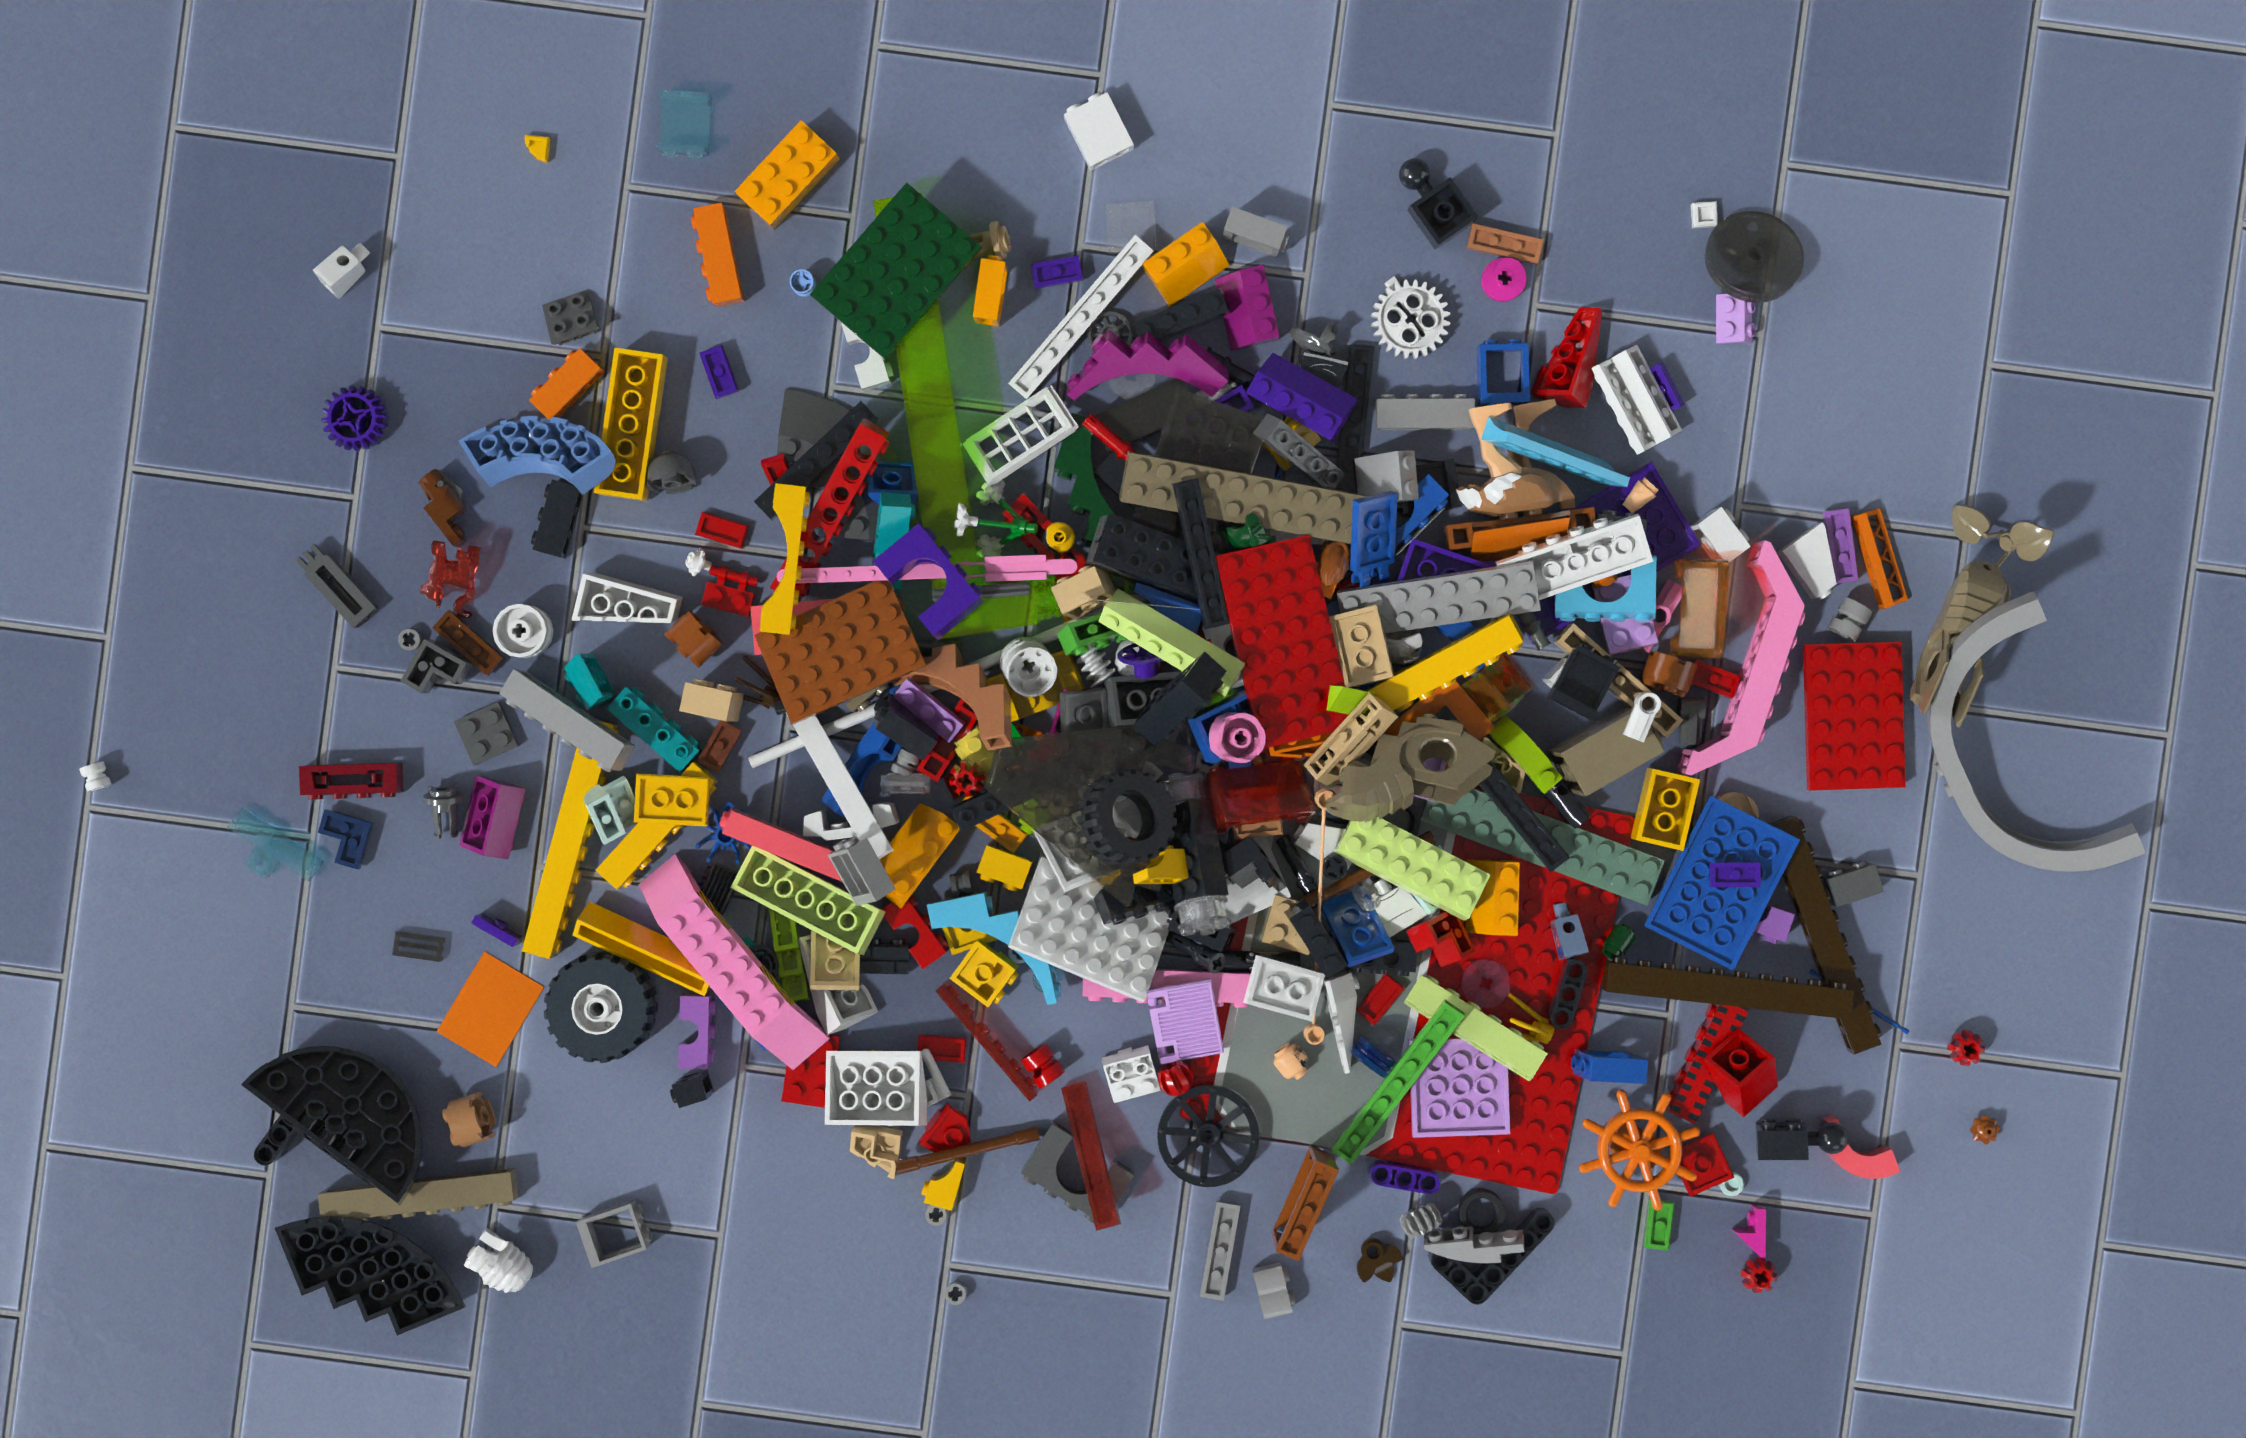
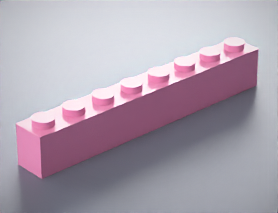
(1227, 986)

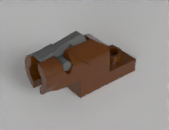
(445, 504)

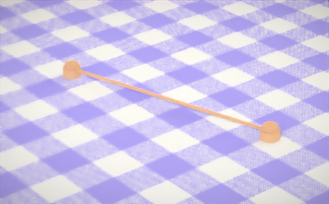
(1313, 1032)

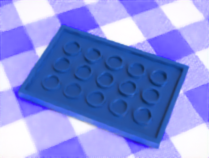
(1720, 919)

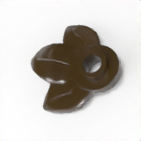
(1378, 1263)

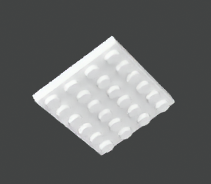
(1071, 936)

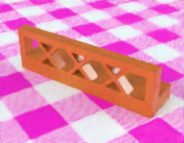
(1873, 560)

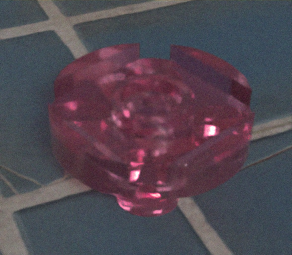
(1490, 970)

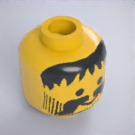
(1063, 546)

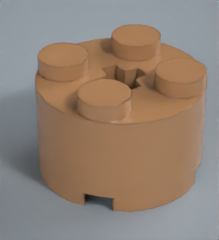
(470, 1120)

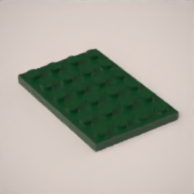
(895, 271)

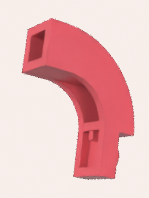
(1869, 1164)

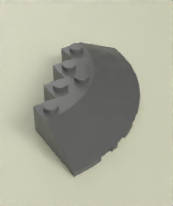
(803, 423)

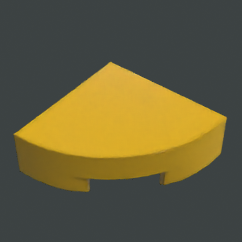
(538, 147)

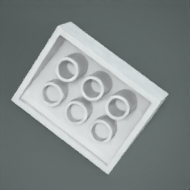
(875, 1088)

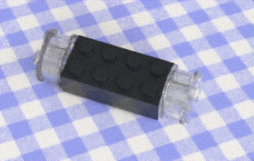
(1203, 895)

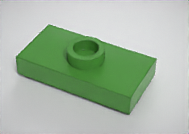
(1659, 1226)

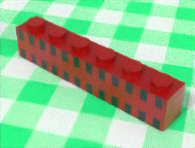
(1694, 1080)

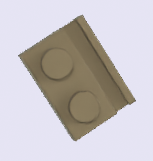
(862, 701)

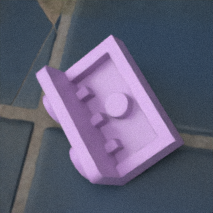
(1734, 320)

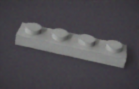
(1220, 1250)

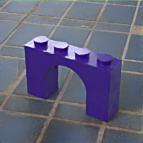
(919, 548)

